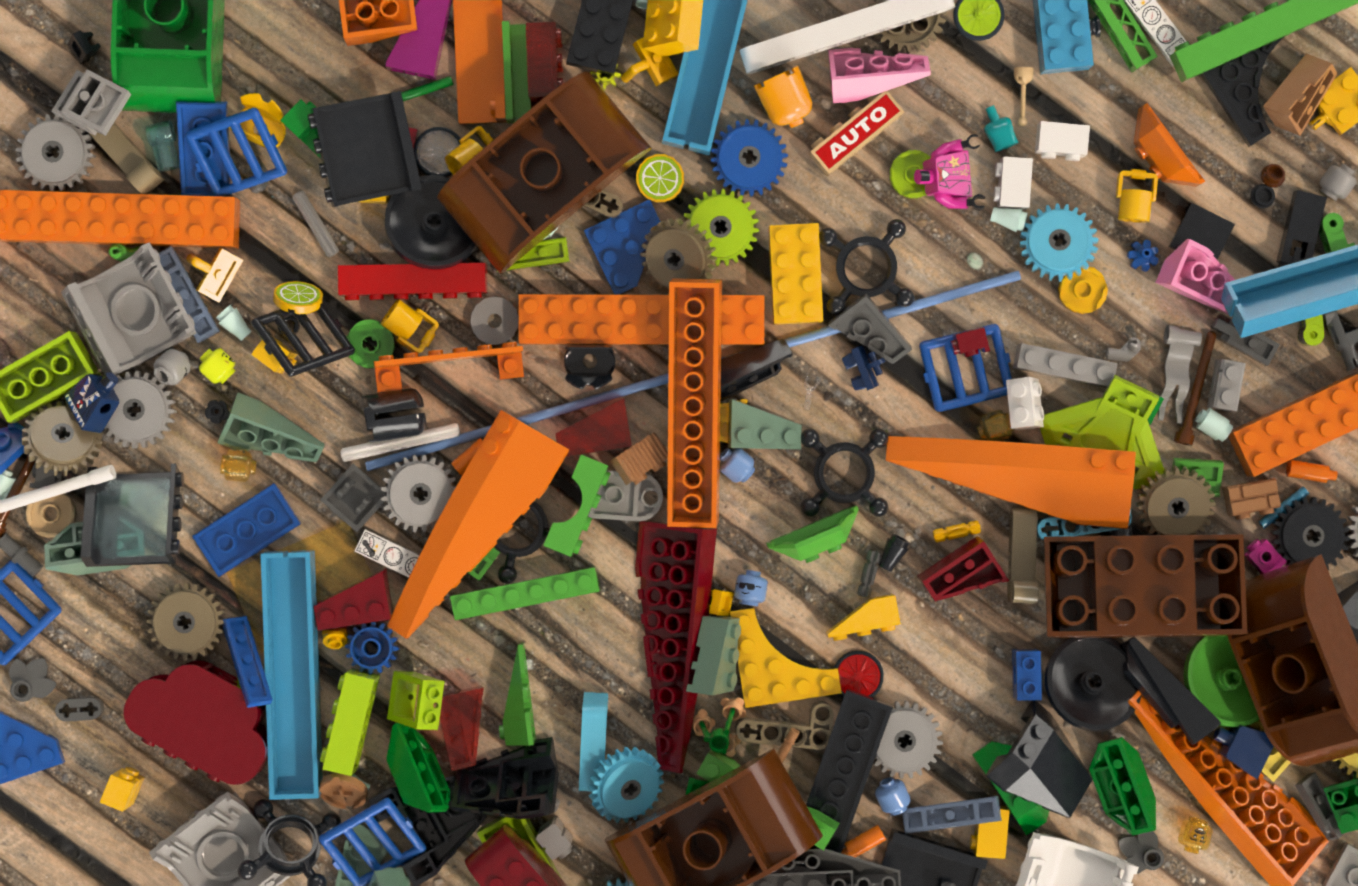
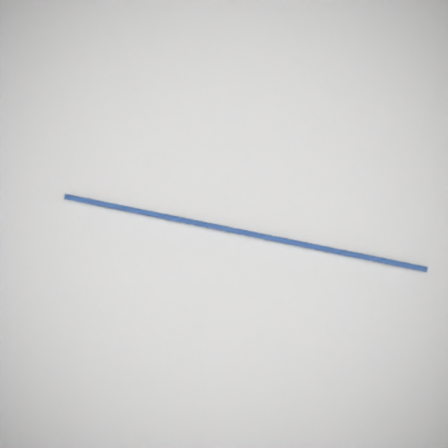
(663, 379)

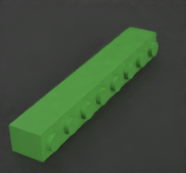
(1251, 34)

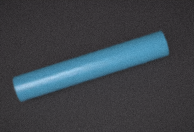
(1269, 518)

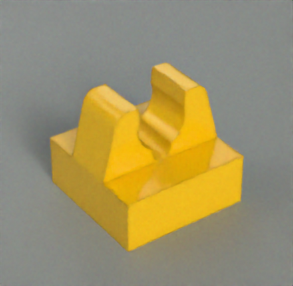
(721, 602)

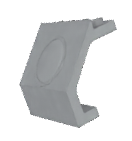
(129, 312)
(215, 843)

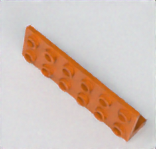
(479, 61)
(508, 359)

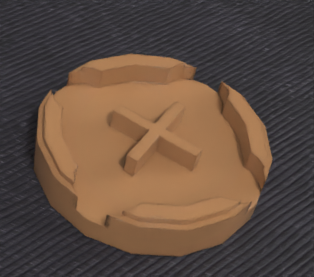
(343, 791)

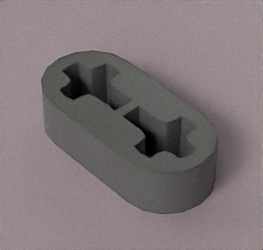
(79, 715)

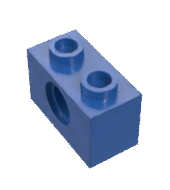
(1026, 674)

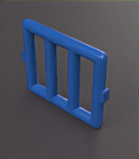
(234, 122)
(962, 400)
(38, 625)
(366, 815)

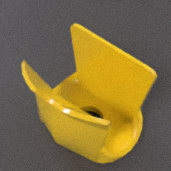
(271, 115)

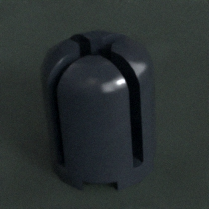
(396, 426)

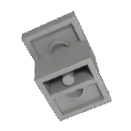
(91, 102)

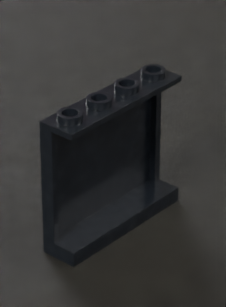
(364, 149)
(931, 862)

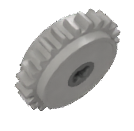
(38, 158)
(154, 410)
(403, 483)
(922, 741)

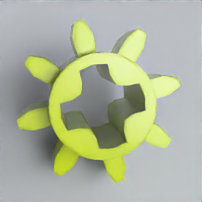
(604, 80)

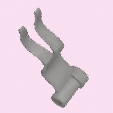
(1176, 368)

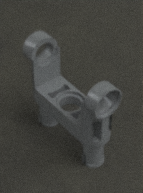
(1342, 341)

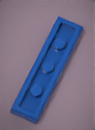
(247, 661)

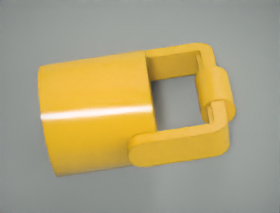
(466, 150)
(1134, 203)
(404, 321)

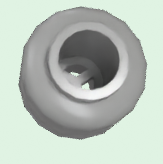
(1338, 182)
(171, 367)

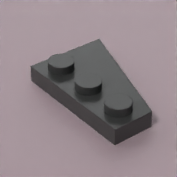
(870, 327)

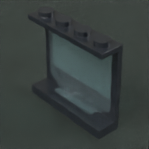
(132, 519)

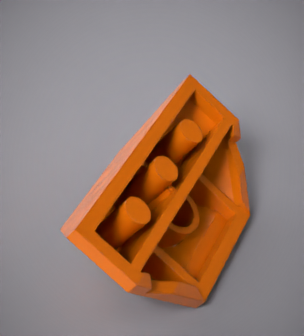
(1162, 152)

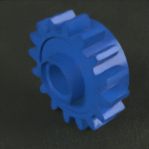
(362, 656)

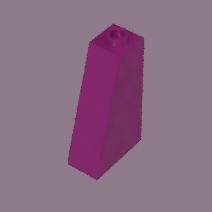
(420, 50)

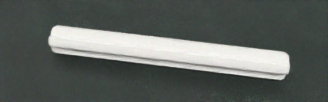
(427, 436)

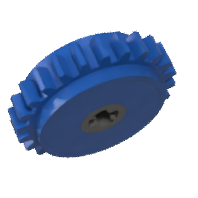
(764, 149)

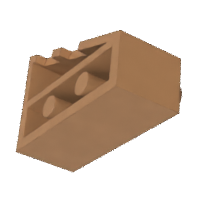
(1300, 94)

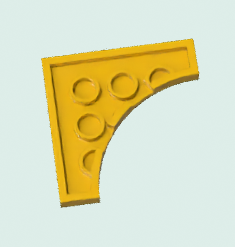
(771, 676)

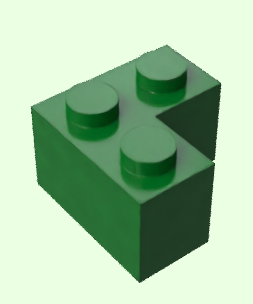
(298, 123)

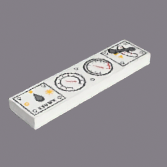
(1156, 25)
(387, 553)

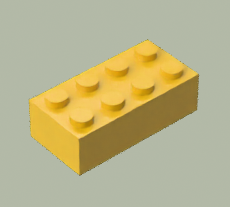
(672, 26)
(795, 274)

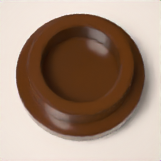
(1273, 175)

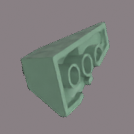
(261, 428)

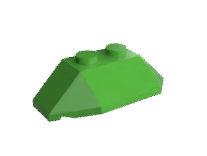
(816, 537)

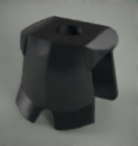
(581, 376)

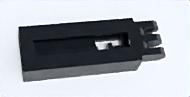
(1301, 225)

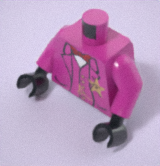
(948, 175)

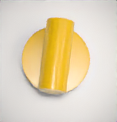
(335, 637)

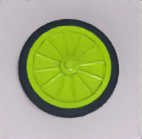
(978, 18)

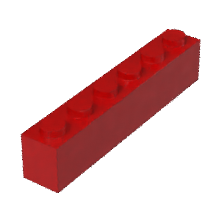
(409, 279)

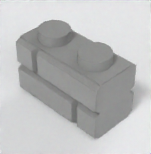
(1226, 385)
(555, 838)

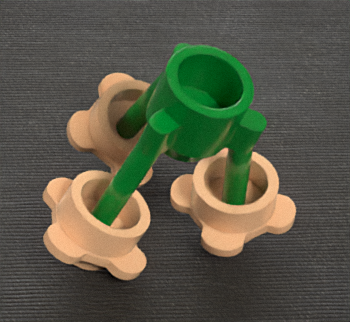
(720, 739)

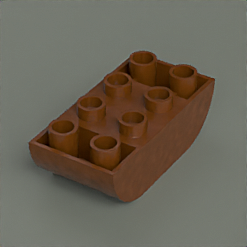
(542, 170)
(1145, 586)
(1300, 663)
(720, 832)

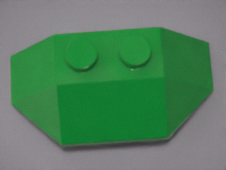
(416, 770)
(1124, 786)
(1027, 814)

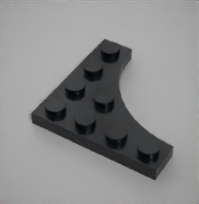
(1236, 89)

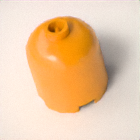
(785, 98)

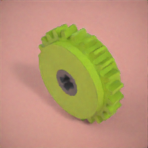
(737, 221)

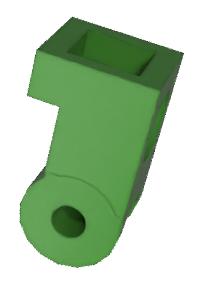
(1332, 233)

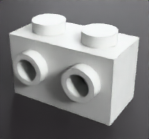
(1025, 403)

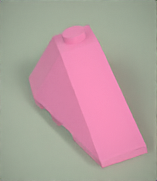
(864, 74)
(1195, 274)

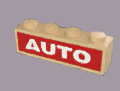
(856, 133)

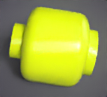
(216, 365)

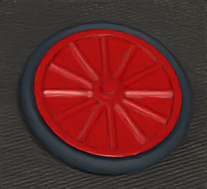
(860, 673)

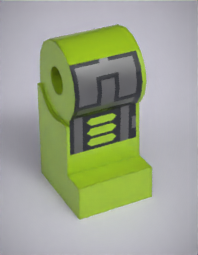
(1311, 331)

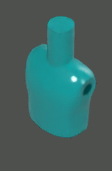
(999, 131)

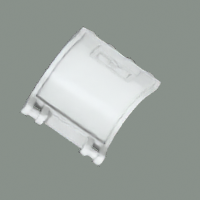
(1069, 863)

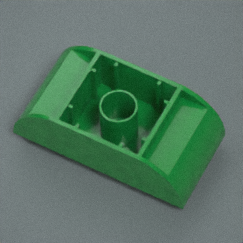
(167, 52)

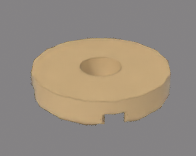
(41, 525)

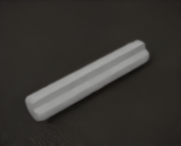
(315, 223)

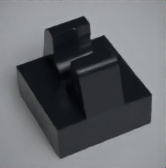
(81, 47)

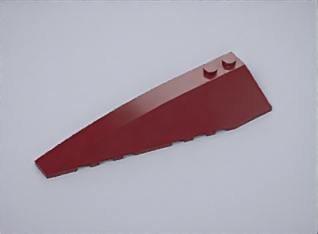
(674, 597)

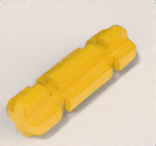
(956, 531)

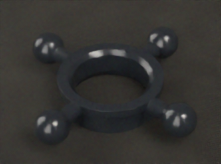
(895, 229)
(811, 439)
(507, 573)
(263, 809)

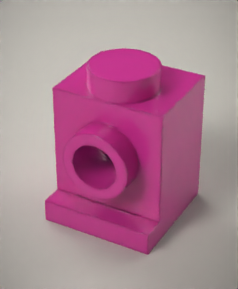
(1255, 553)

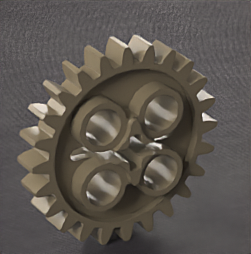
(916, 37)

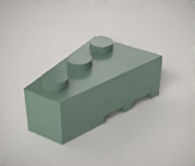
(717, 656)

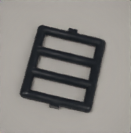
(308, 361)

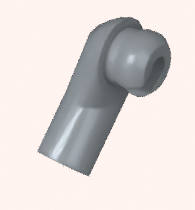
(1126, 352)

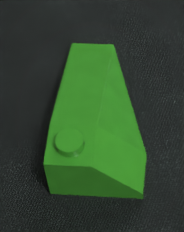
(518, 718)

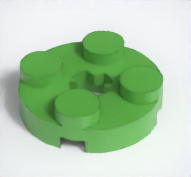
(364, 330)

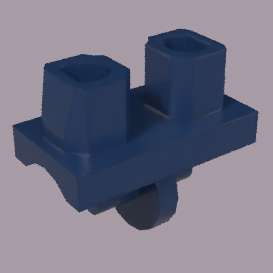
(859, 358)

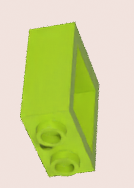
(403, 700)

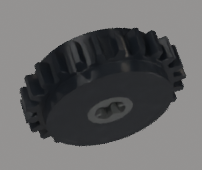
(1313, 517)

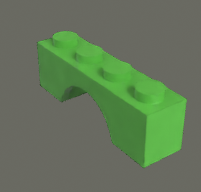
(565, 536)

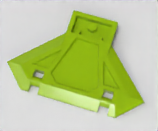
(1111, 423)

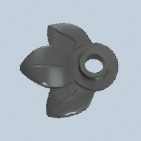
(33, 677)
(1139, 848)

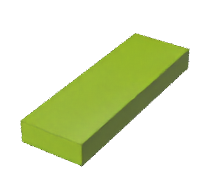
(544, 253)

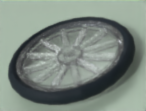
(432, 148)

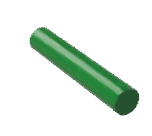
(427, 88)

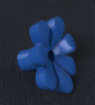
(1139, 256)

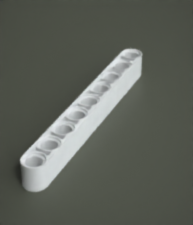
(838, 32)

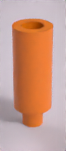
(465, 458)
(1310, 471)
(864, 842)

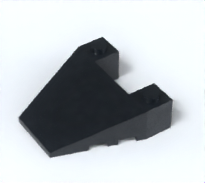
(438, 830)

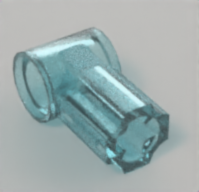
(162, 138)

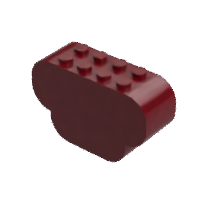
(201, 719)
(510, 862)

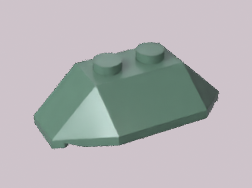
(64, 553)

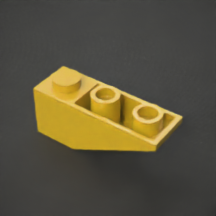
(870, 615)

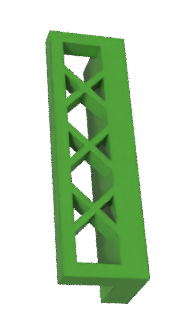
(1119, 37)
(515, 71)

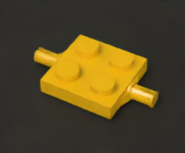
(1339, 103)

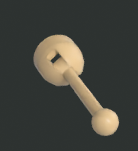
(1023, 76)

